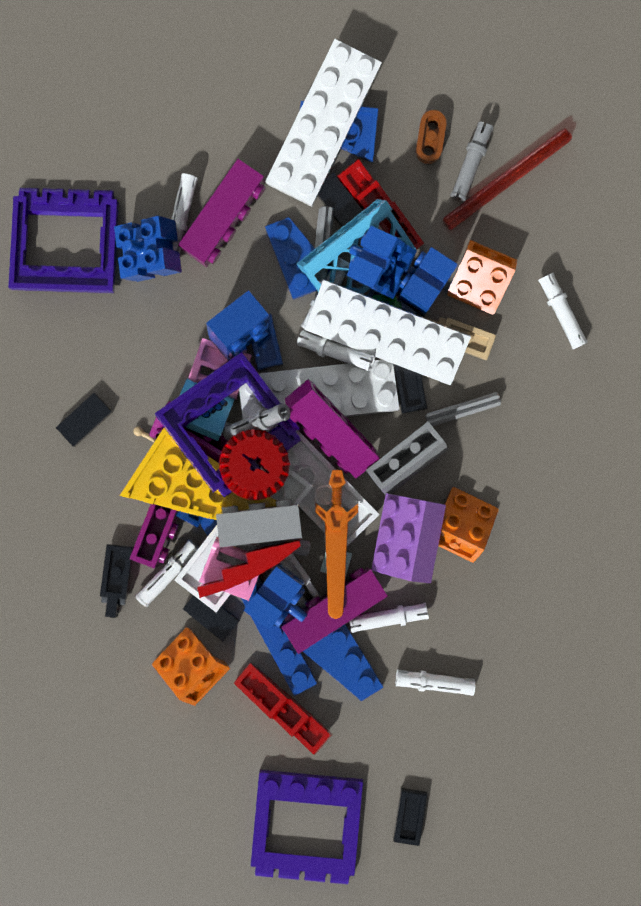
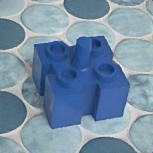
(147, 249)
(380, 261)
(425, 280)
(277, 598)

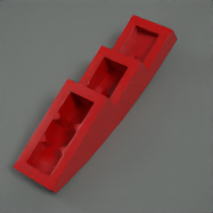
(367, 190)
(258, 562)
(282, 708)

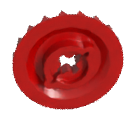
(236, 469)

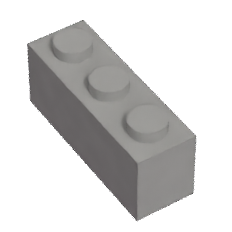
(407, 459)
(258, 523)

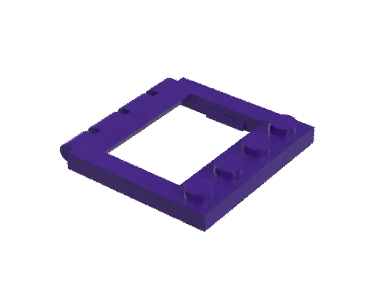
(63, 277)
(205, 396)
(312, 790)

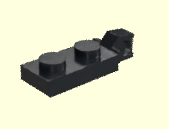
(116, 578)

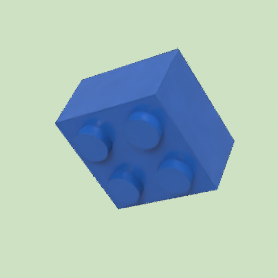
(238, 326)

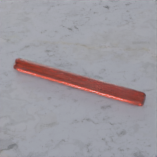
(507, 179)

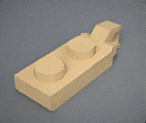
(480, 341)

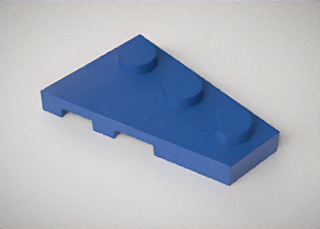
(362, 134)
(290, 248)
(345, 662)

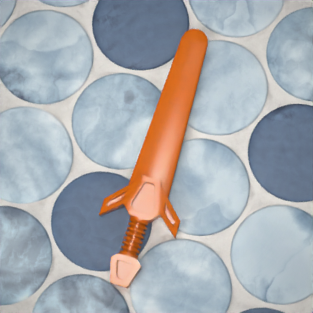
(336, 531)

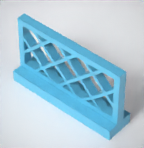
(344, 238)

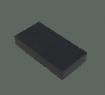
(337, 196)
(409, 390)
(84, 419)
(218, 623)
(410, 817)

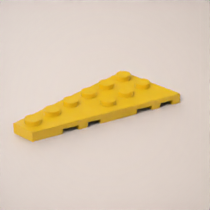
(172, 482)

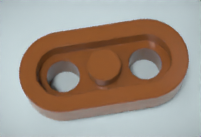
(431, 138)

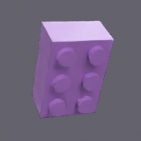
(408, 538)

